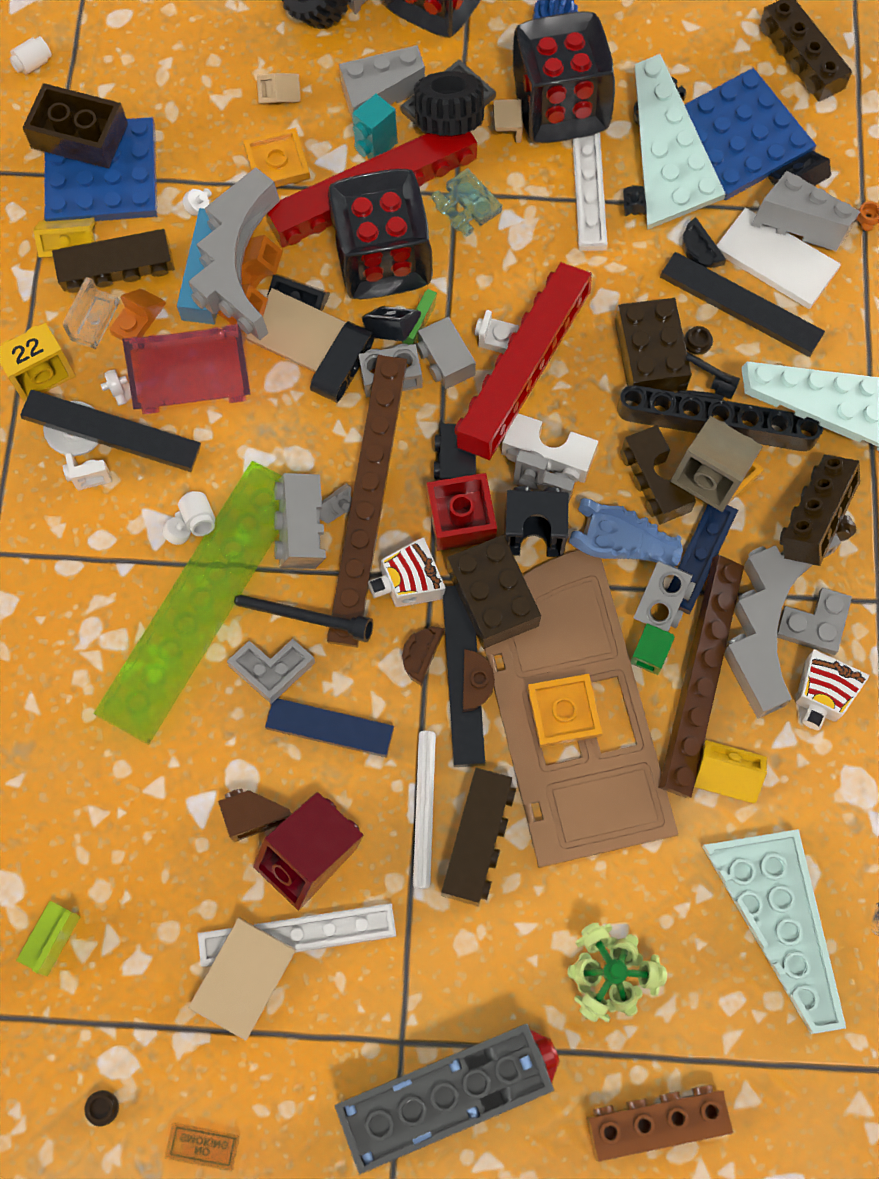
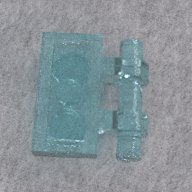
(472, 196)

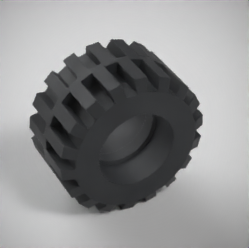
(316, 12)
(449, 103)

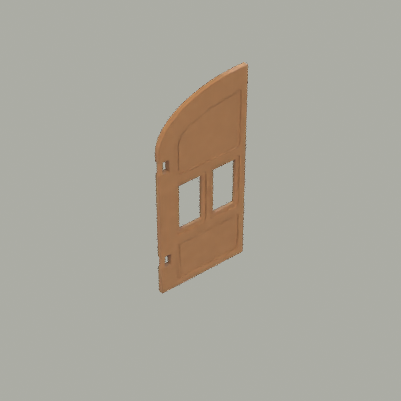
(603, 797)

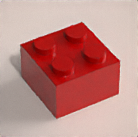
(461, 511)

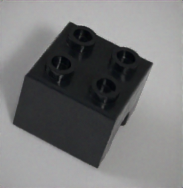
(538, 515)

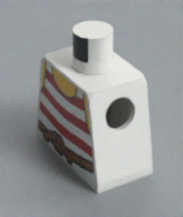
(409, 576)
(827, 688)

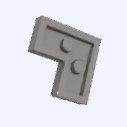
(532, 473)
(817, 630)
(272, 675)

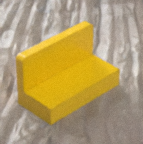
(62, 234)
(731, 772)

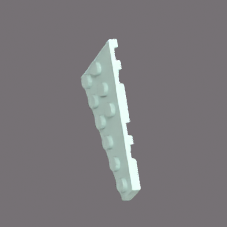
(673, 158)
(835, 399)
(777, 900)

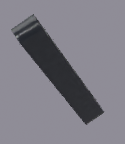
(731, 412)

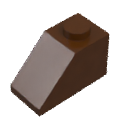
(250, 814)

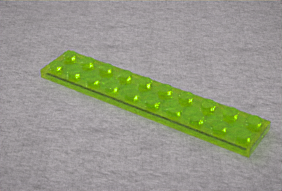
(194, 608)

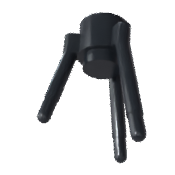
(723, 383)

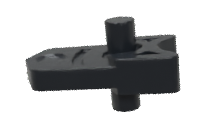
(634, 200)

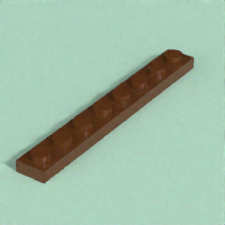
(701, 677)

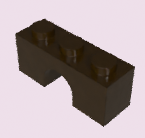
(644, 452)

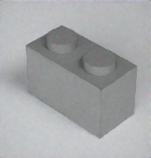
(445, 353)

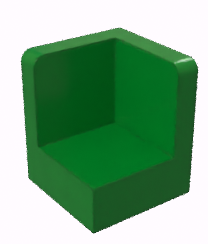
(652, 649)

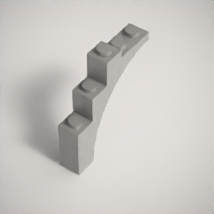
(232, 222)
(755, 657)

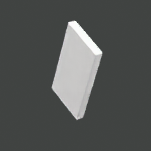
(778, 259)

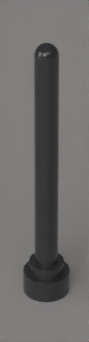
(359, 627)

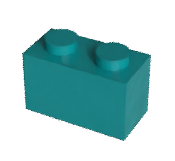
(374, 127)

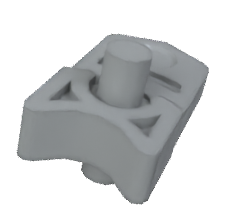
(336, 504)

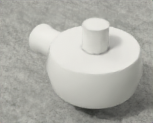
(196, 199)
(115, 383)
(176, 530)

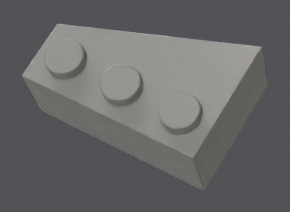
(387, 74)
(806, 211)
(298, 521)

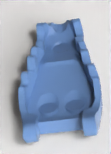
(620, 534)

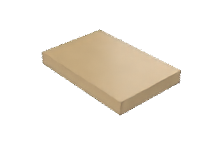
(297, 330)
(242, 978)

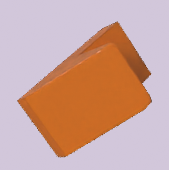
(138, 315)

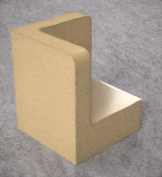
(278, 88)
(508, 117)

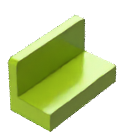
(48, 938)

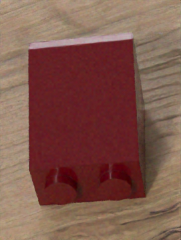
(307, 849)

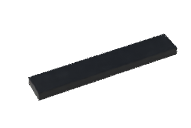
(742, 304)
(110, 430)
(465, 726)

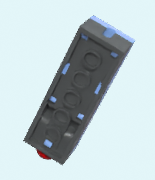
(447, 1096)

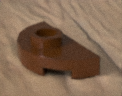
(420, 651)
(478, 680)

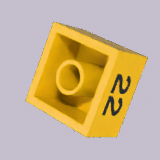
(35, 361)

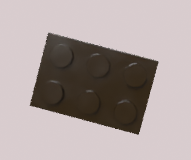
(75, 125)
(653, 345)
(493, 591)

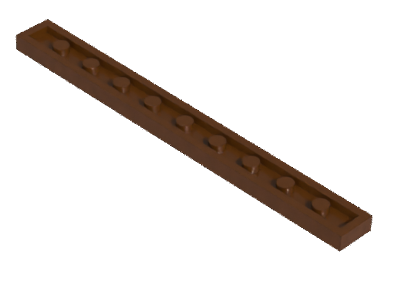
(368, 494)

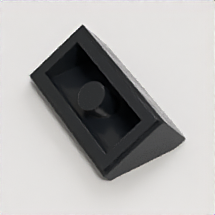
(810, 167)
(303, 292)
(391, 322)

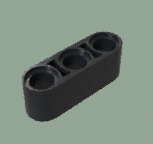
(341, 362)

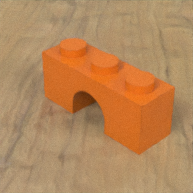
(259, 262)

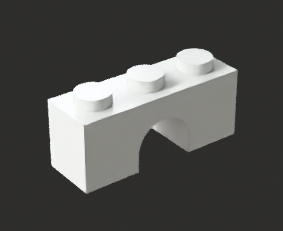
(571, 458)

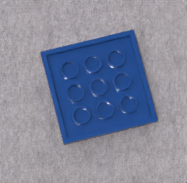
(746, 131)
(101, 193)

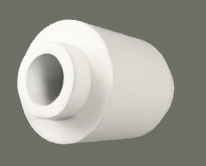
(30, 55)
(197, 513)

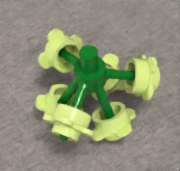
(622, 955)

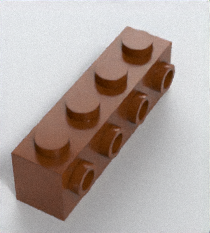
(658, 1124)

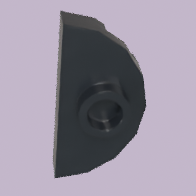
(700, 247)

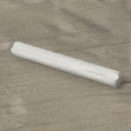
(424, 810)

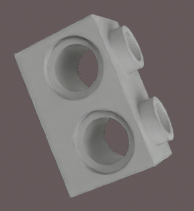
(413, 374)
(656, 593)

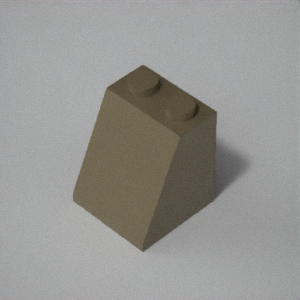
(716, 463)

